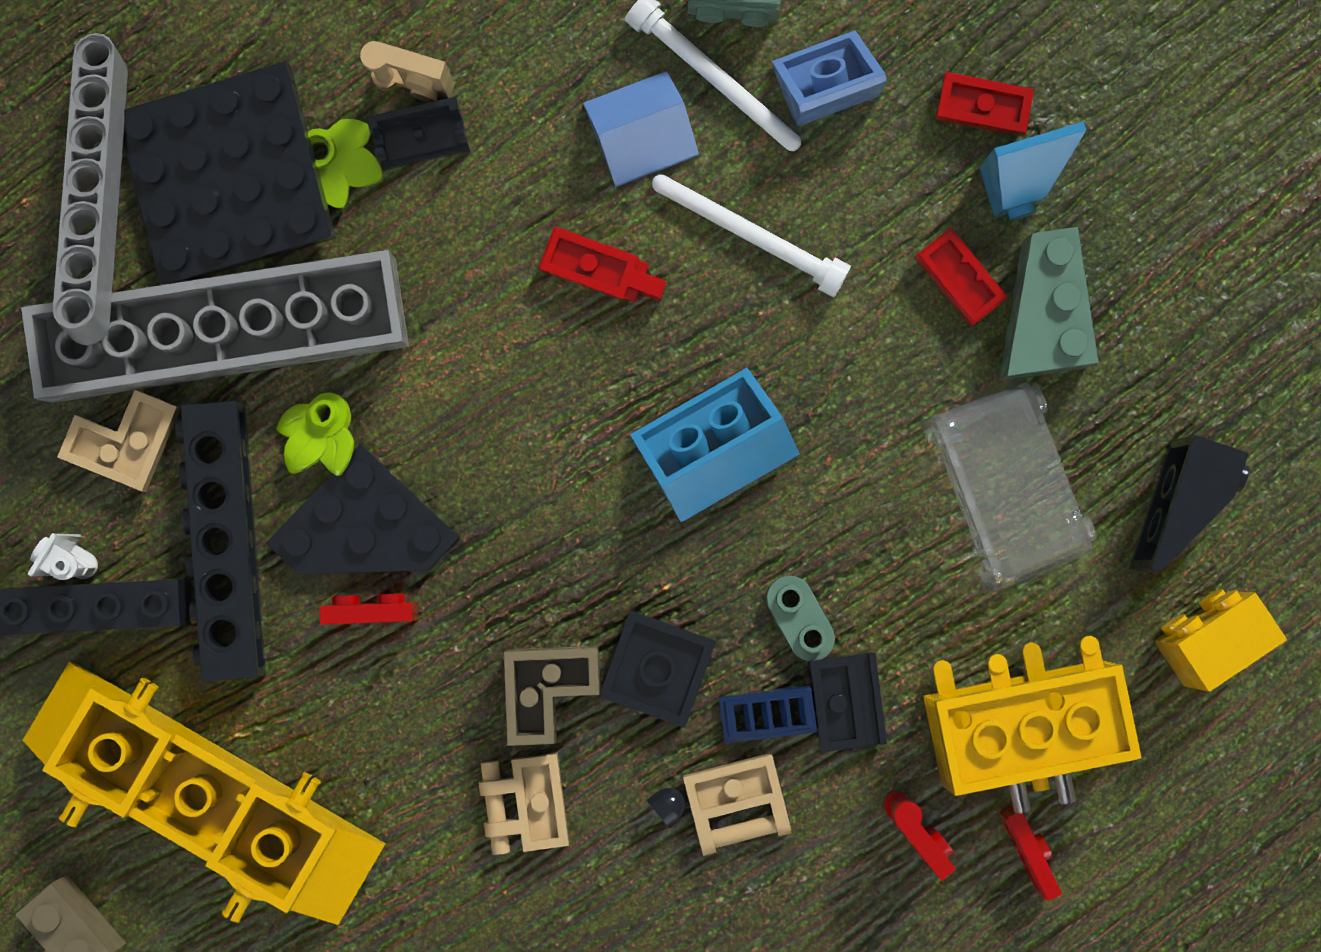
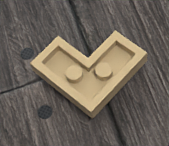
(124, 454)

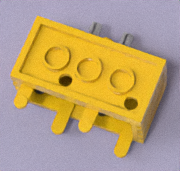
(1031, 724)

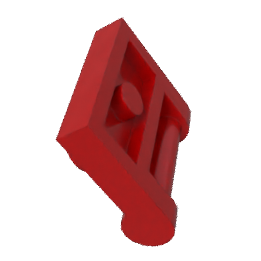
(926, 840)

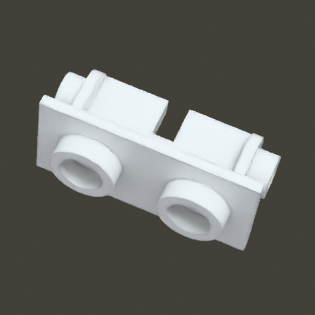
(62, 558)

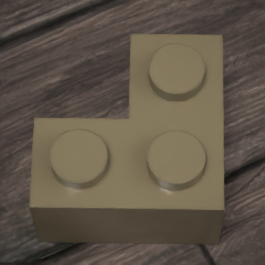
(535, 680)
(67, 921)

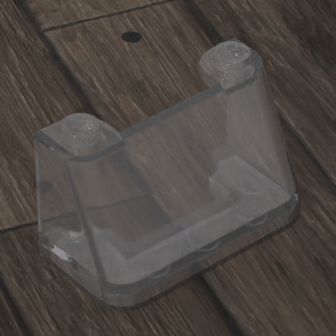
(1010, 485)

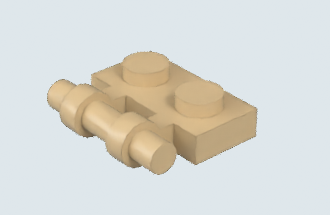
(538, 799)

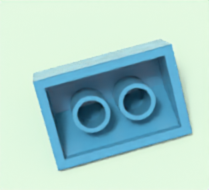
(715, 444)

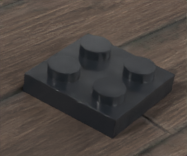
(657, 668)

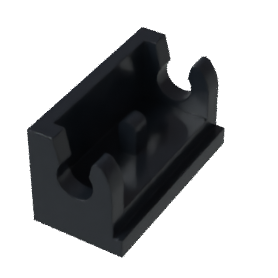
(418, 133)

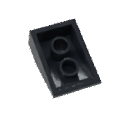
(1191, 490)

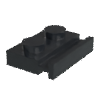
(847, 702)

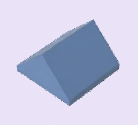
(828, 77)
(642, 128)

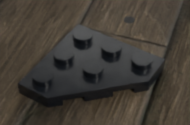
(363, 525)

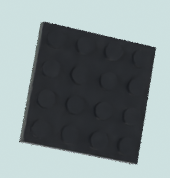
(226, 175)

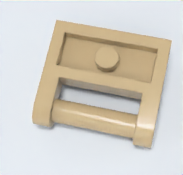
(396, 67)
(733, 789)

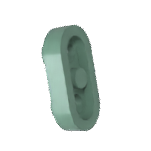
(800, 618)

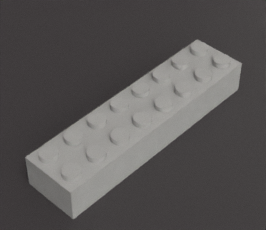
(222, 327)

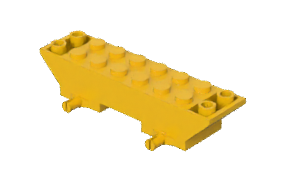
(235, 817)

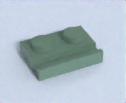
(751, 12)

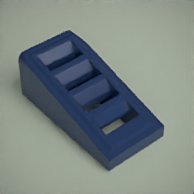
(806, 711)

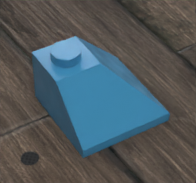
(1026, 170)

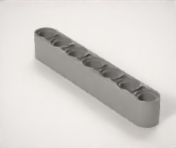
(99, 205)

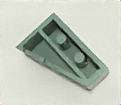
(1050, 309)

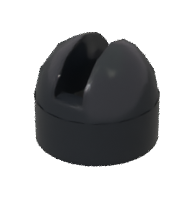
(668, 805)

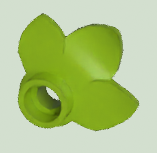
(346, 161)
(317, 440)

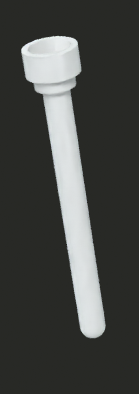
(648, 17)
(826, 273)

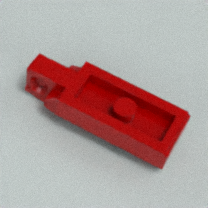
(599, 267)

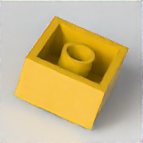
(1219, 638)

